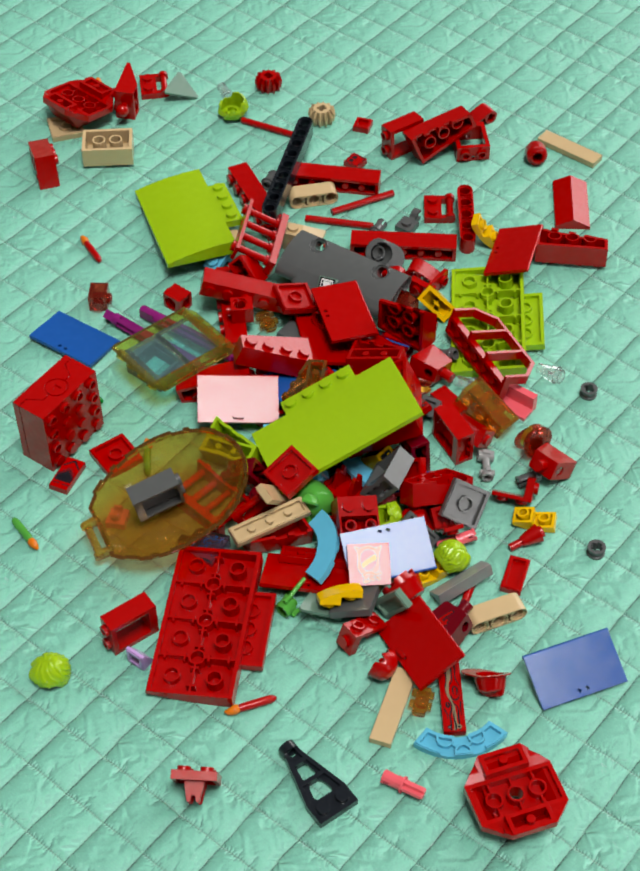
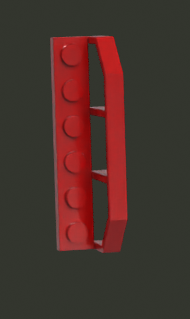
(482, 361)

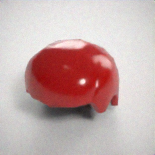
(385, 667)

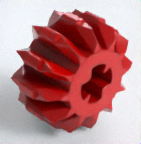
(268, 81)

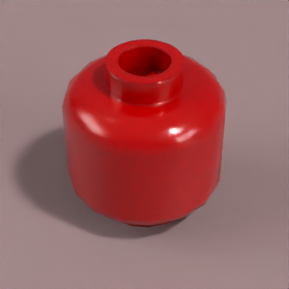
(536, 153)

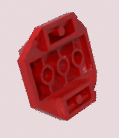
(80, 101)
(520, 774)

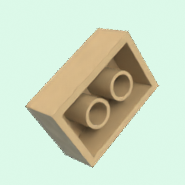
(108, 147)

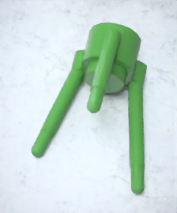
(288, 604)

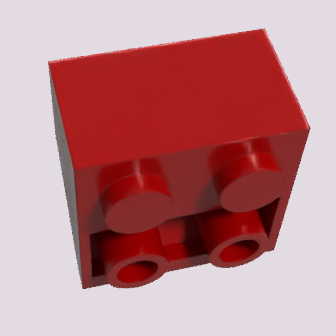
(355, 513)

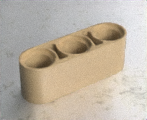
(312, 195)
(496, 613)

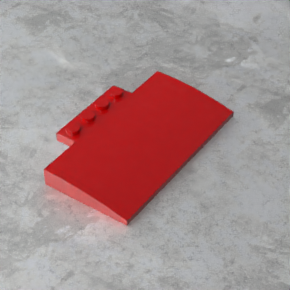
(212, 627)

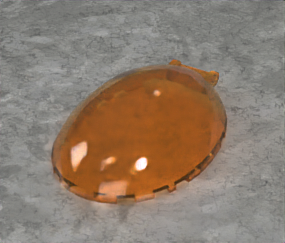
(214, 483)

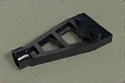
(330, 805)

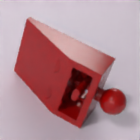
(126, 95)

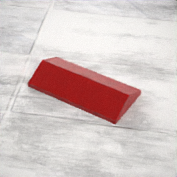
(571, 203)

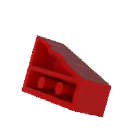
(44, 162)
(367, 354)
(429, 487)
(291, 535)

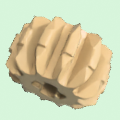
(322, 114)

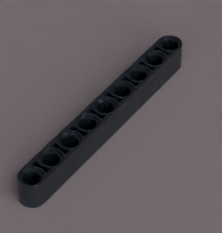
(288, 168)

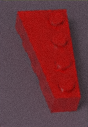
(438, 133)
(571, 249)
(272, 353)
(188, 389)

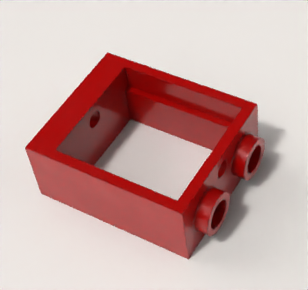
(393, 127)
(479, 151)
(453, 433)
(125, 614)

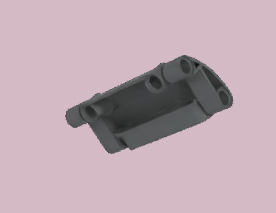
(305, 263)

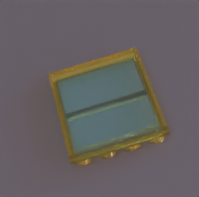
(173, 349)

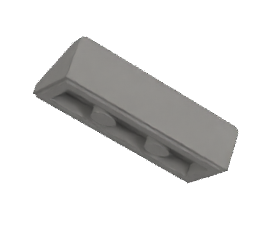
(462, 582)

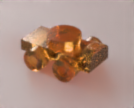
(266, 320)
(421, 702)

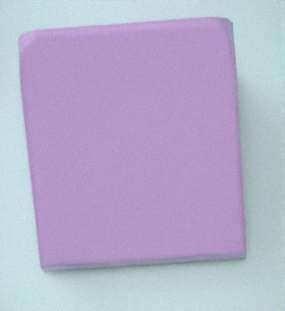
(138, 658)

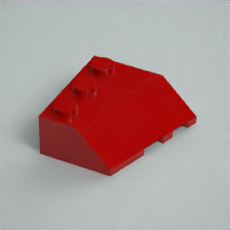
(407, 324)

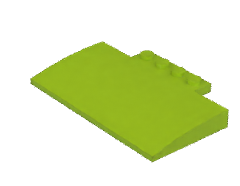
(189, 217)
(505, 299)
(340, 415)

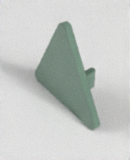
(180, 87)
(312, 606)

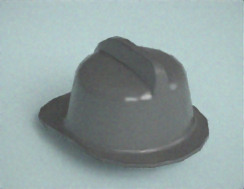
(385, 252)

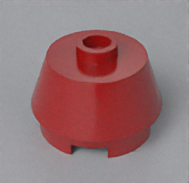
(409, 583)

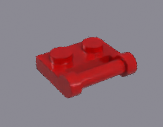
(149, 87)
(433, 210)
(258, 509)

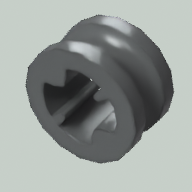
(588, 386)
(594, 544)

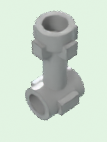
(486, 456)

